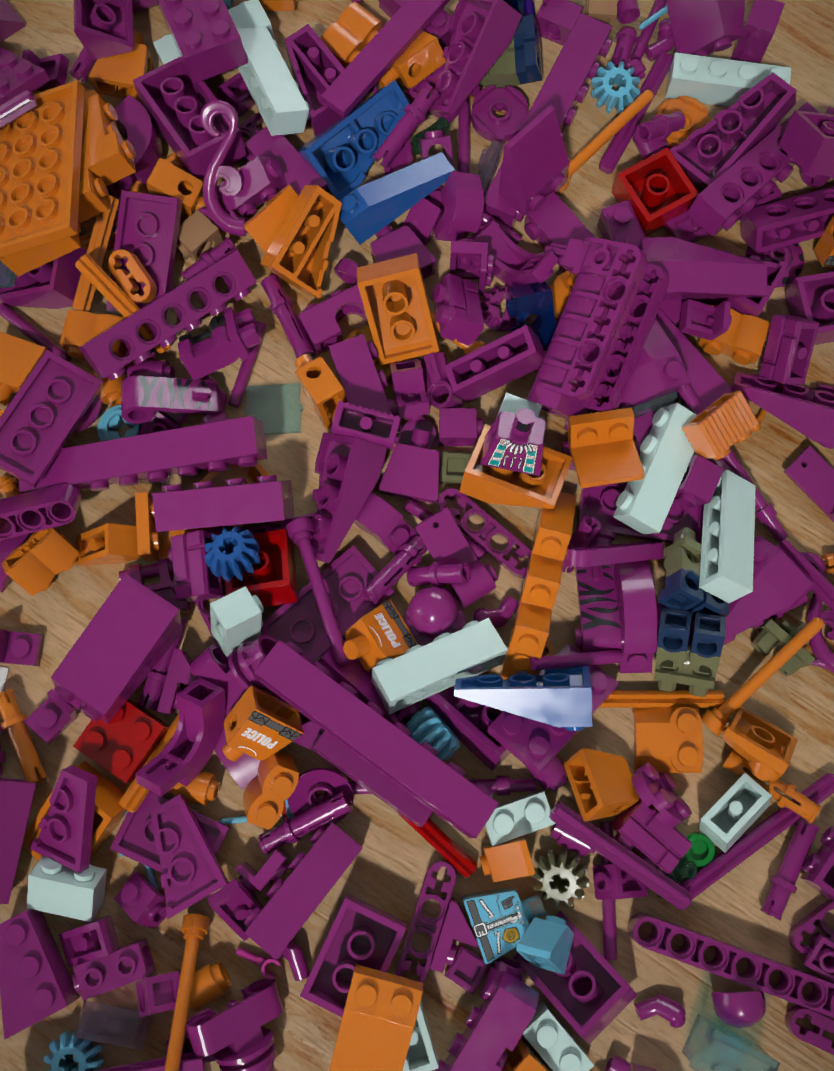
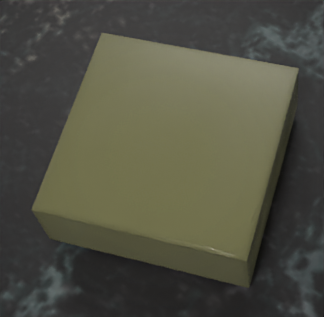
(453, 467)

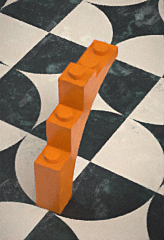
(103, 162)
(540, 586)

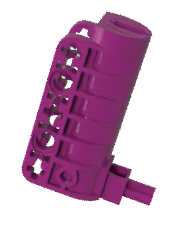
(596, 324)

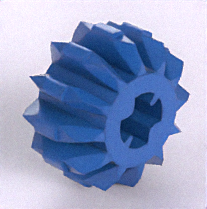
(232, 553)

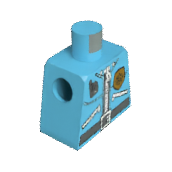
(500, 919)

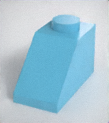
(547, 944)

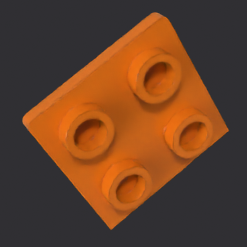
(604, 447)
(152, 544)

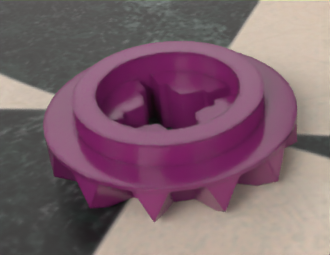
(491, 314)

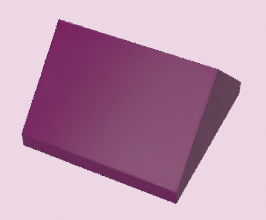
(104, 26)

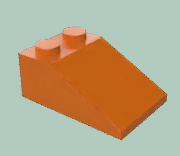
(397, 309)
(513, 487)
(106, 813)
(376, 1022)

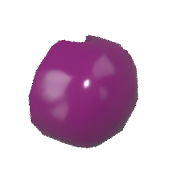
(433, 610)
(739, 1008)

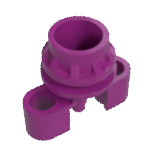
(236, 670)
(237, 1031)

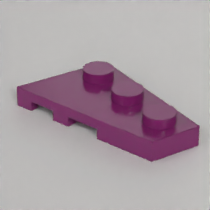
(69, 823)
(185, 856)

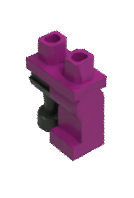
(221, 344)

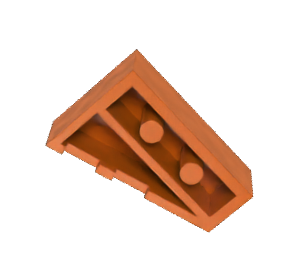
(304, 241)

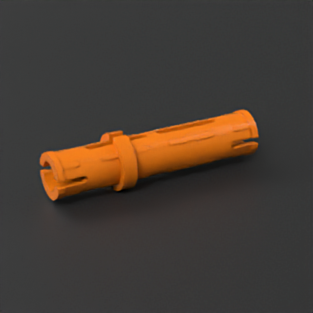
(20, 737)
(806, 809)

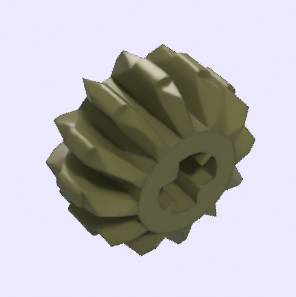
(566, 868)

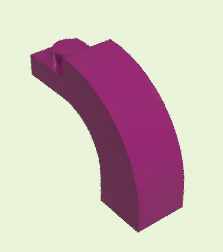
(138, 128)
(510, 262)
(637, 616)
(196, 736)

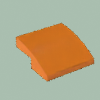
(268, 221)

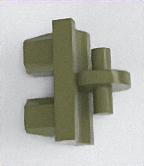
(772, 636)

